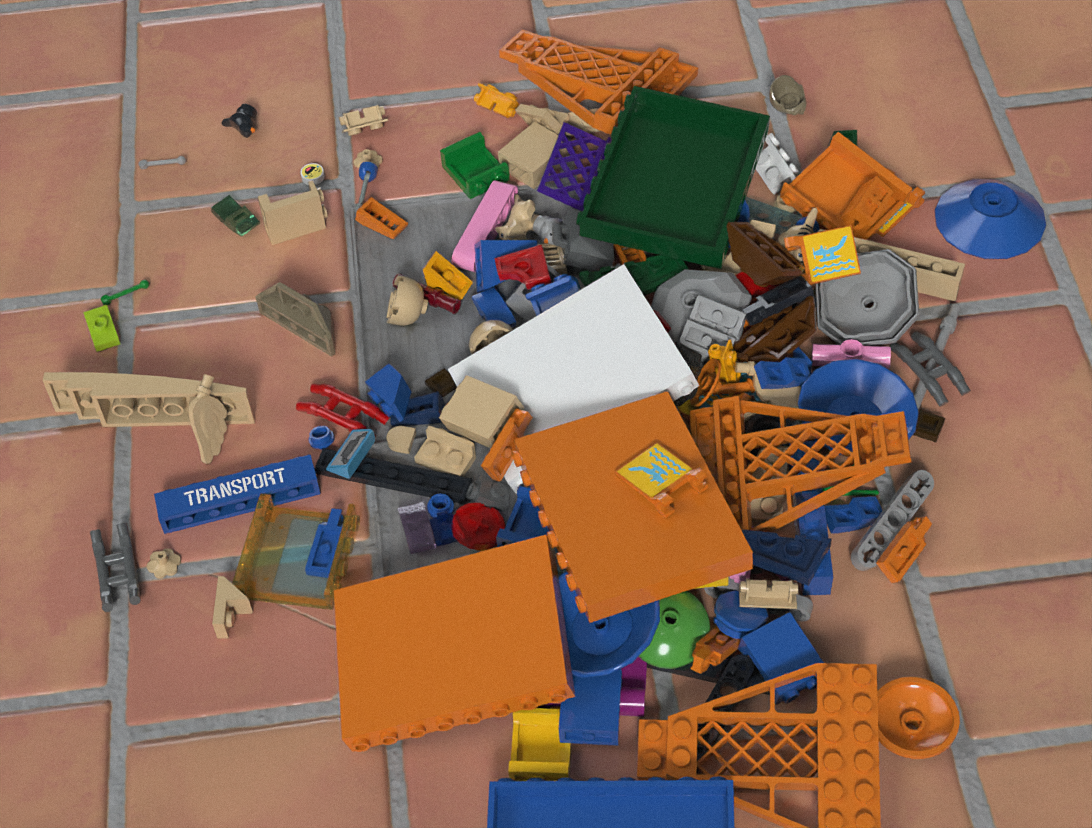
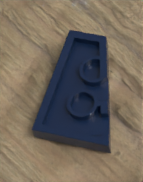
(788, 557)

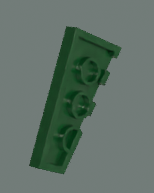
(646, 274)

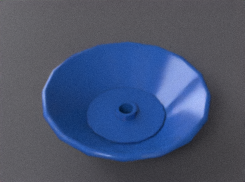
(990, 218)
(855, 389)
(606, 649)

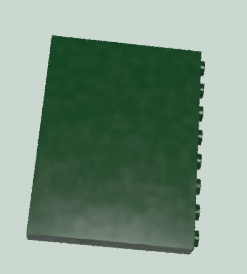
(674, 176)

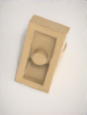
(227, 603)

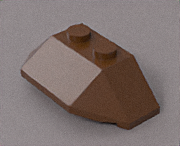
(761, 256)
(778, 334)

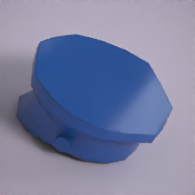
(737, 620)

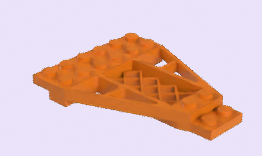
(540, 54)
(725, 449)
(844, 739)

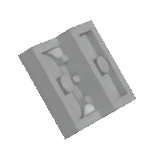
(711, 324)

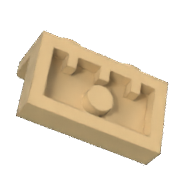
(549, 118)
(446, 452)

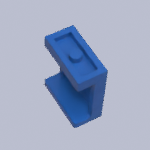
(547, 296)
(523, 521)
(781, 649)
(593, 712)

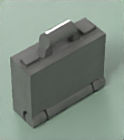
(580, 250)

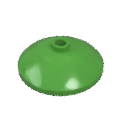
(675, 643)

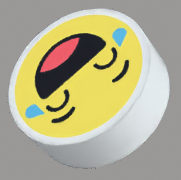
(312, 172)

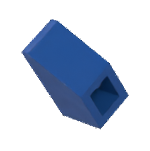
(390, 391)

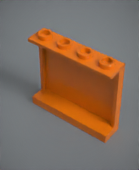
(834, 181)

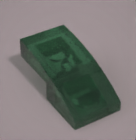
(234, 216)

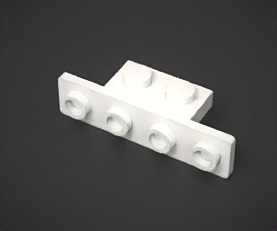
(774, 166)

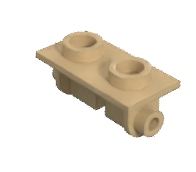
(371, 118)
(761, 595)

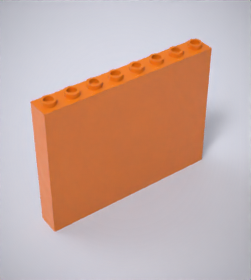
(608, 533)
(451, 644)

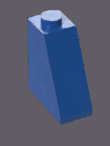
(485, 263)

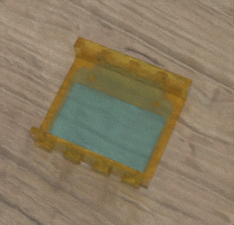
(278, 552)

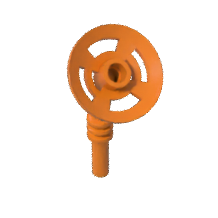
(710, 384)

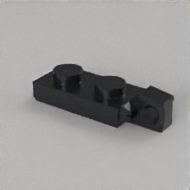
(778, 299)

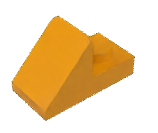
(443, 274)

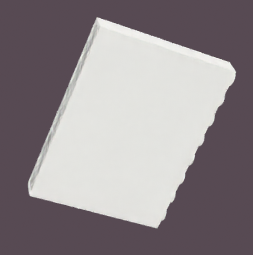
(583, 358)

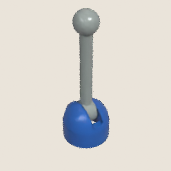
(366, 177)

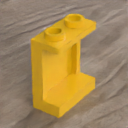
(537, 746)

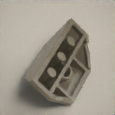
(298, 315)

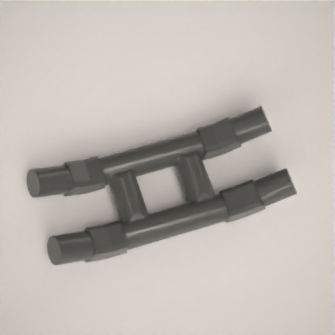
(929, 378)
(103, 561)

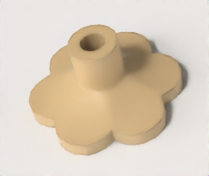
(368, 156)
(163, 563)

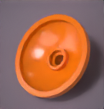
(918, 704)

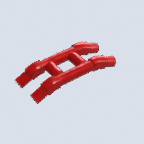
(336, 396)

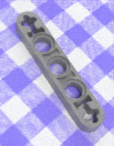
(882, 523)

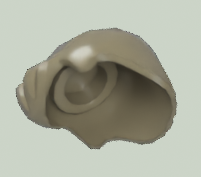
(787, 95)

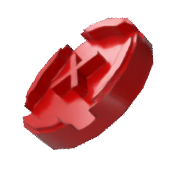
(477, 526)

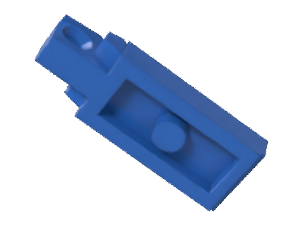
(325, 545)

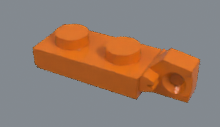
(500, 455)
(904, 549)
(713, 650)

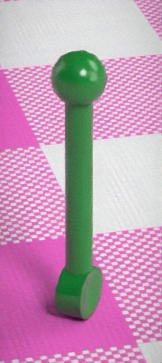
(106, 299)

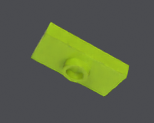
(101, 328)

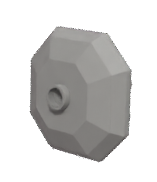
(883, 281)
(677, 295)

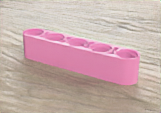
(489, 215)

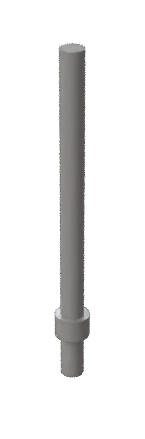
(947, 327)

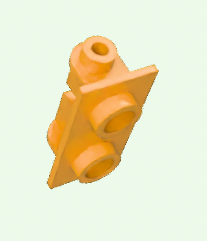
(504, 103)
(728, 358)

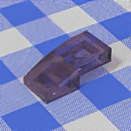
(417, 528)

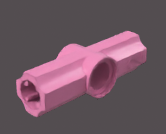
(850, 349)

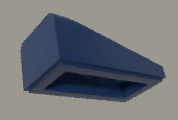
(433, 406)

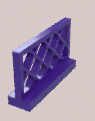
(581, 139)

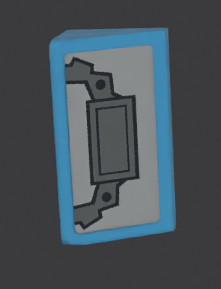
(352, 452)

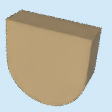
(401, 439)

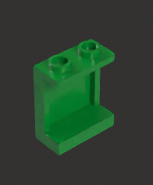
(473, 165)

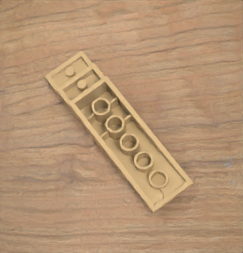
(139, 399)

